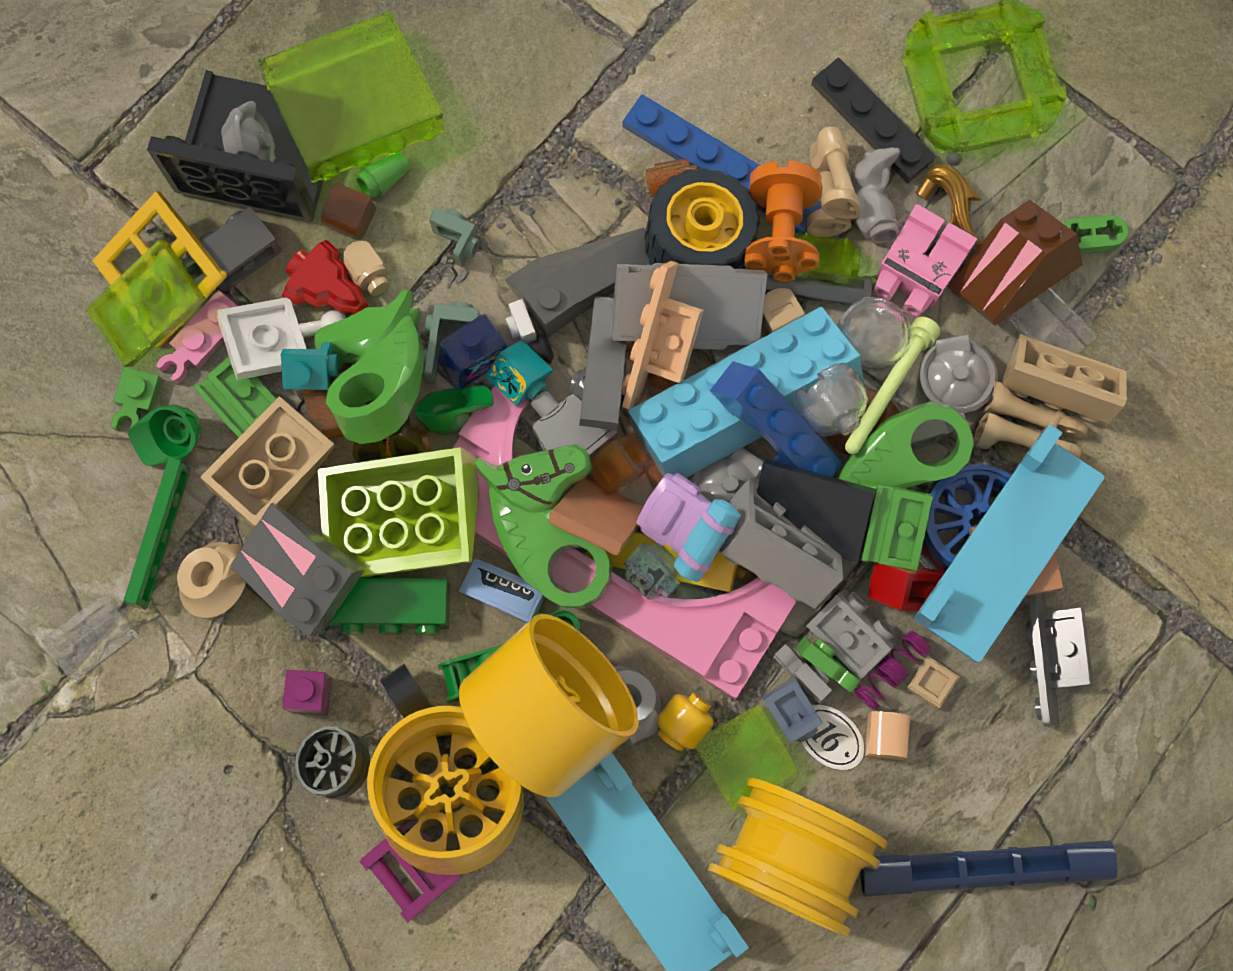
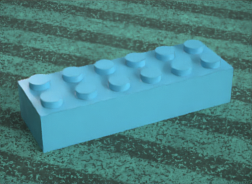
(692, 429)

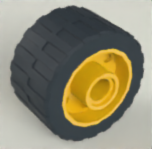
(701, 220)

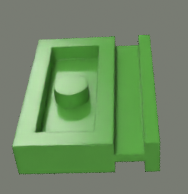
(235, 401)
(897, 527)

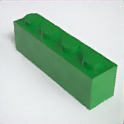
(395, 606)

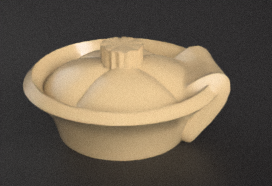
(208, 581)

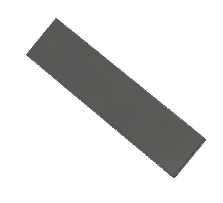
(603, 370)

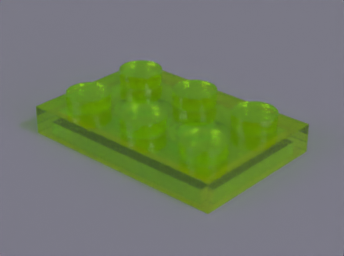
(145, 303)

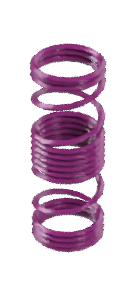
(891, 670)

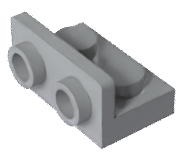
(853, 632)

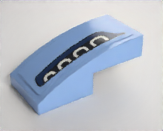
(501, 591)

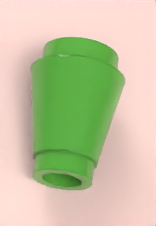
(382, 175)

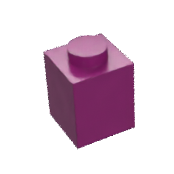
(307, 692)

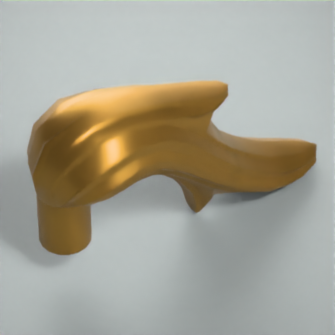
(959, 192)

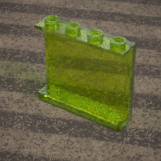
(352, 96)

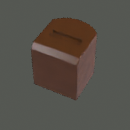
(348, 211)

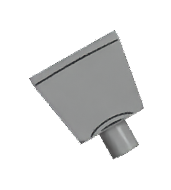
(561, 426)

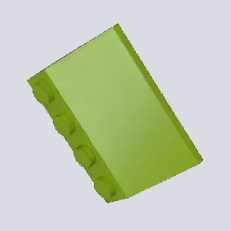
(402, 510)

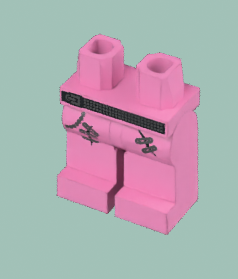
(914, 272)

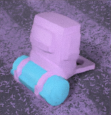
(687, 523)

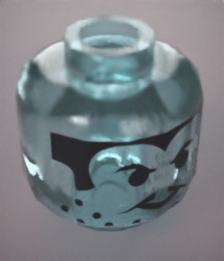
(652, 571)

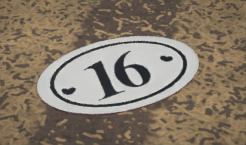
(837, 740)

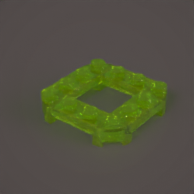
(962, 132)

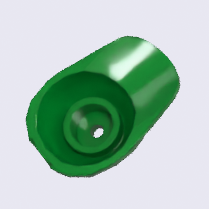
(449, 409)
(163, 435)

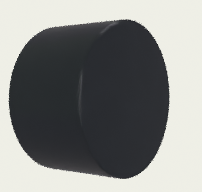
(405, 691)

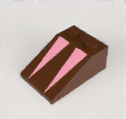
(1017, 262)

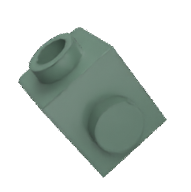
(454, 227)

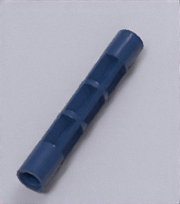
(990, 868)

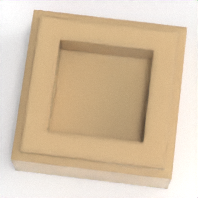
(932, 682)

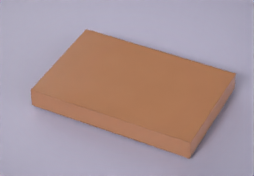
(597, 517)

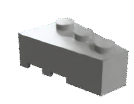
(780, 551)

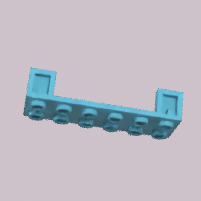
(1009, 547)
(646, 871)

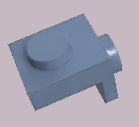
(793, 711)

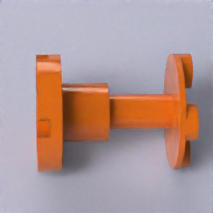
(784, 195)

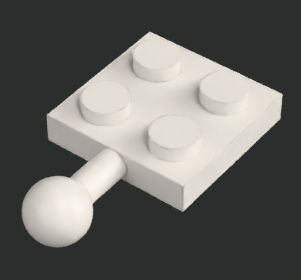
(261, 331)

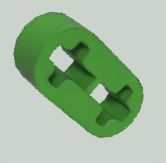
(1095, 225)

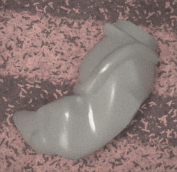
(869, 182)

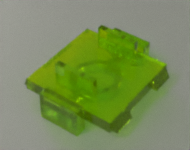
(837, 259)

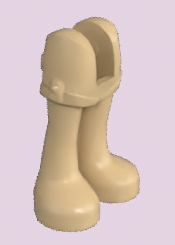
(839, 199)
(995, 428)

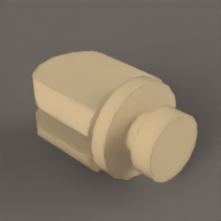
(366, 267)

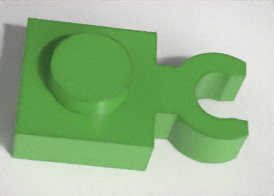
(135, 393)
(821, 656)

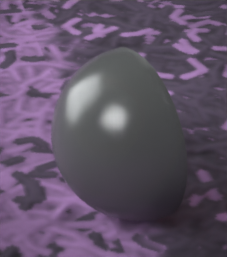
(953, 159)

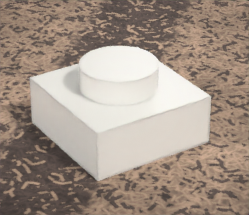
(520, 323)

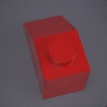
(902, 587)

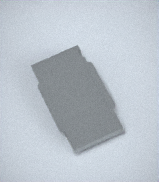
(727, 295)

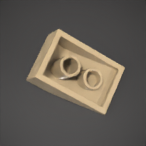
(268, 463)

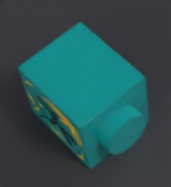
(519, 373)

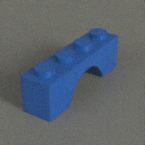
(760, 405)

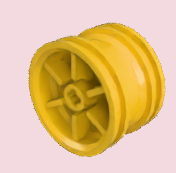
(798, 855)

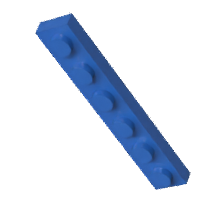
(684, 140)

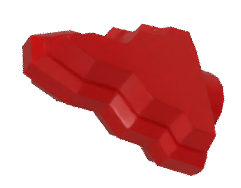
(322, 281)

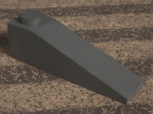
(566, 282)

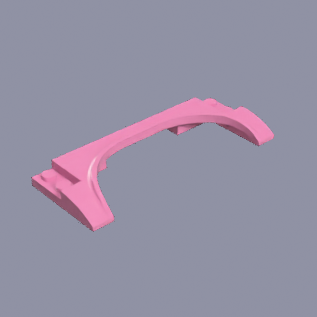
(710, 636)

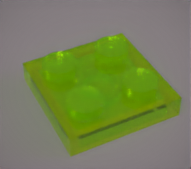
(742, 751)

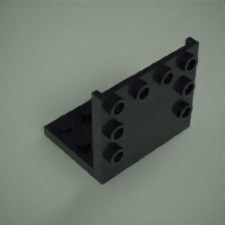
(206, 171)

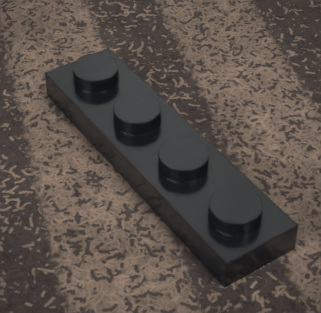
(872, 118)

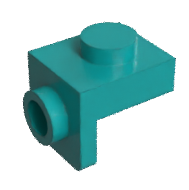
(309, 367)

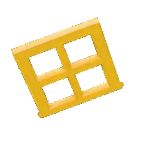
(185, 242)

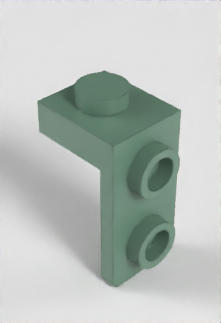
(447, 318)

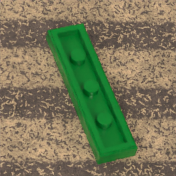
(157, 534)

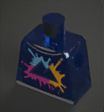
(471, 351)

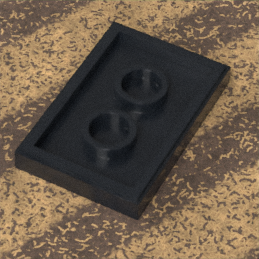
(824, 504)

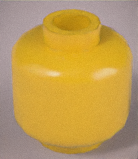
(685, 721)

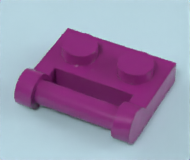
(430, 884)

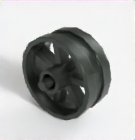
(314, 755)

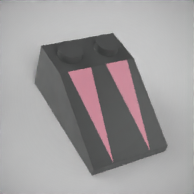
(296, 570)

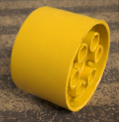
(548, 706)
(407, 746)

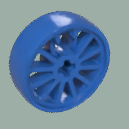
(964, 479)

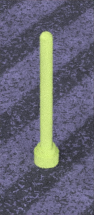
(923, 336)

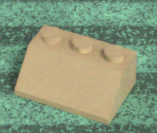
(1066, 380)

